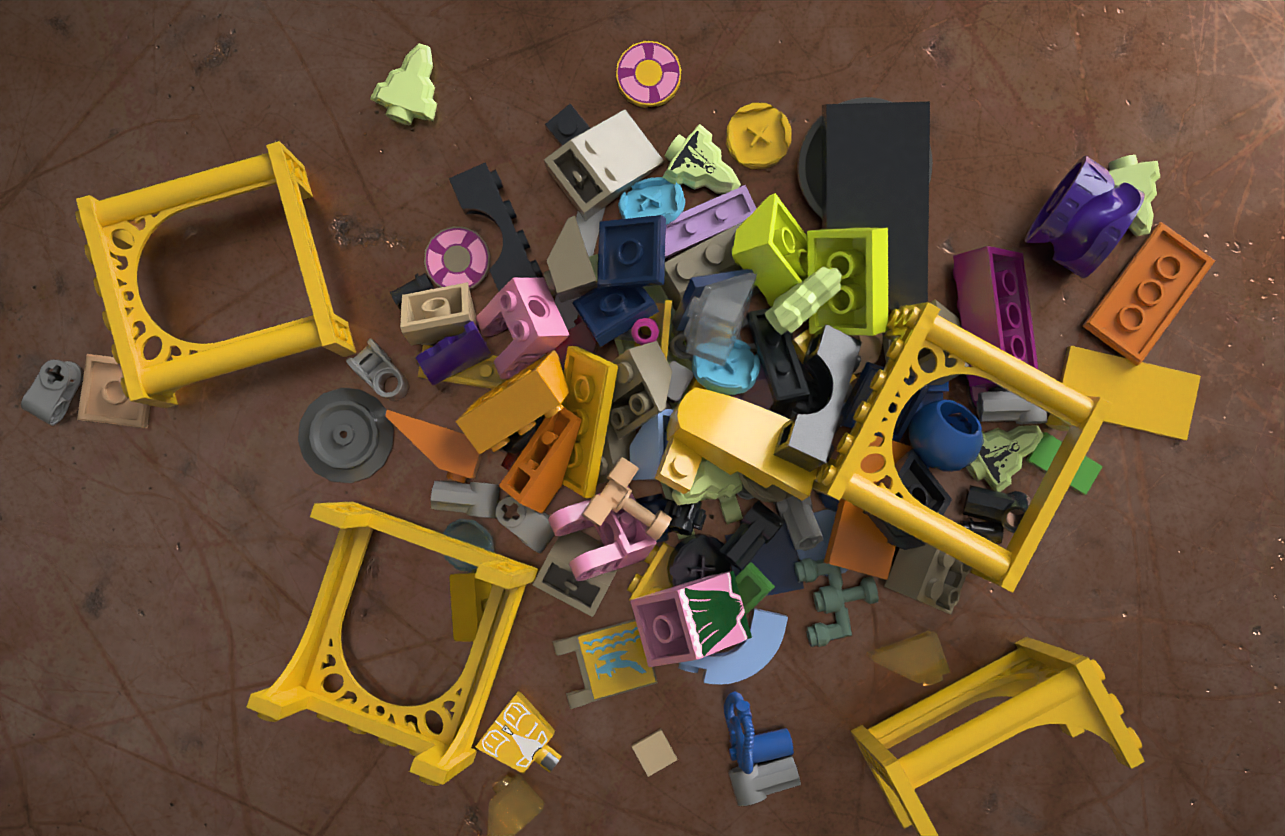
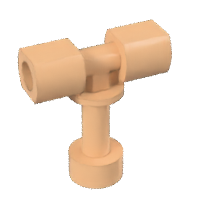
(616, 496)

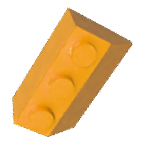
(515, 404)

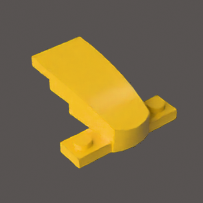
(732, 437)

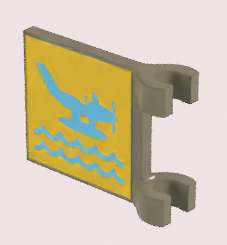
(609, 662)

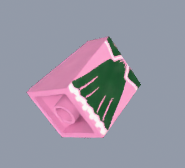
(691, 620)

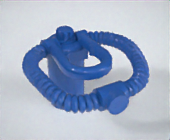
(752, 748)

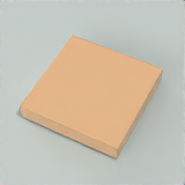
(103, 396)

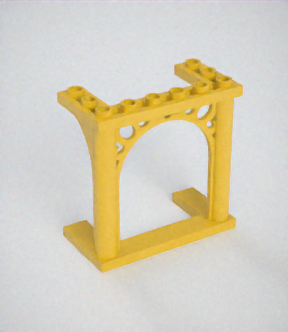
(111, 235)
(1070, 411)
(301, 683)
(1045, 689)

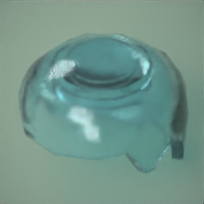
(472, 533)

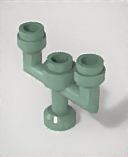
(832, 599)

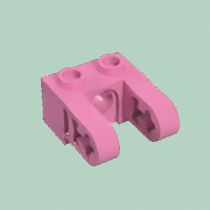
(532, 319)
(620, 532)

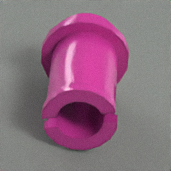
(641, 338)

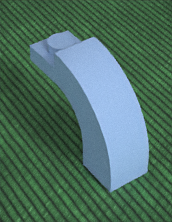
(748, 656)

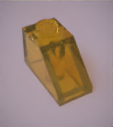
(915, 658)
(512, 806)

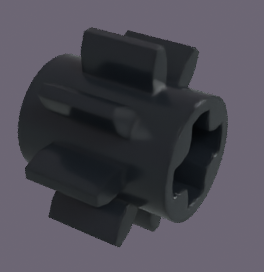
(685, 517)

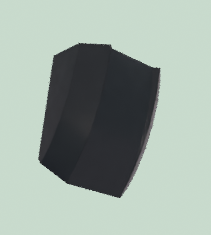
(923, 487)

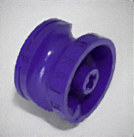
(1085, 217)

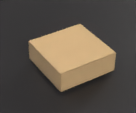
(654, 752)

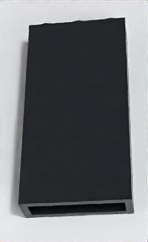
(880, 179)

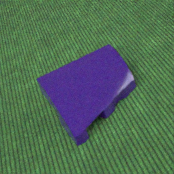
(454, 354)

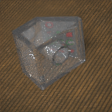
(718, 317)

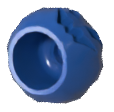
(945, 445)

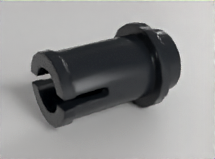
(418, 284)
(991, 531)

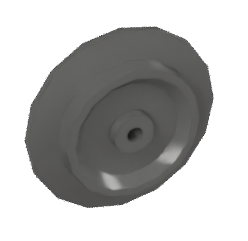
(367, 438)

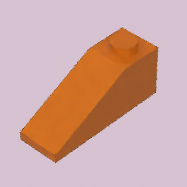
(443, 446)
(543, 462)

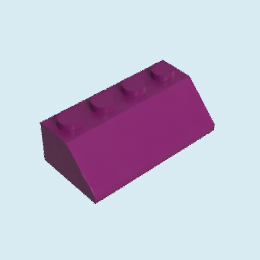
(995, 303)

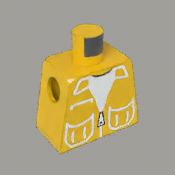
(520, 737)

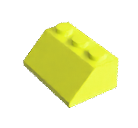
(773, 248)
(863, 266)

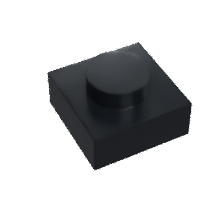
(566, 125)

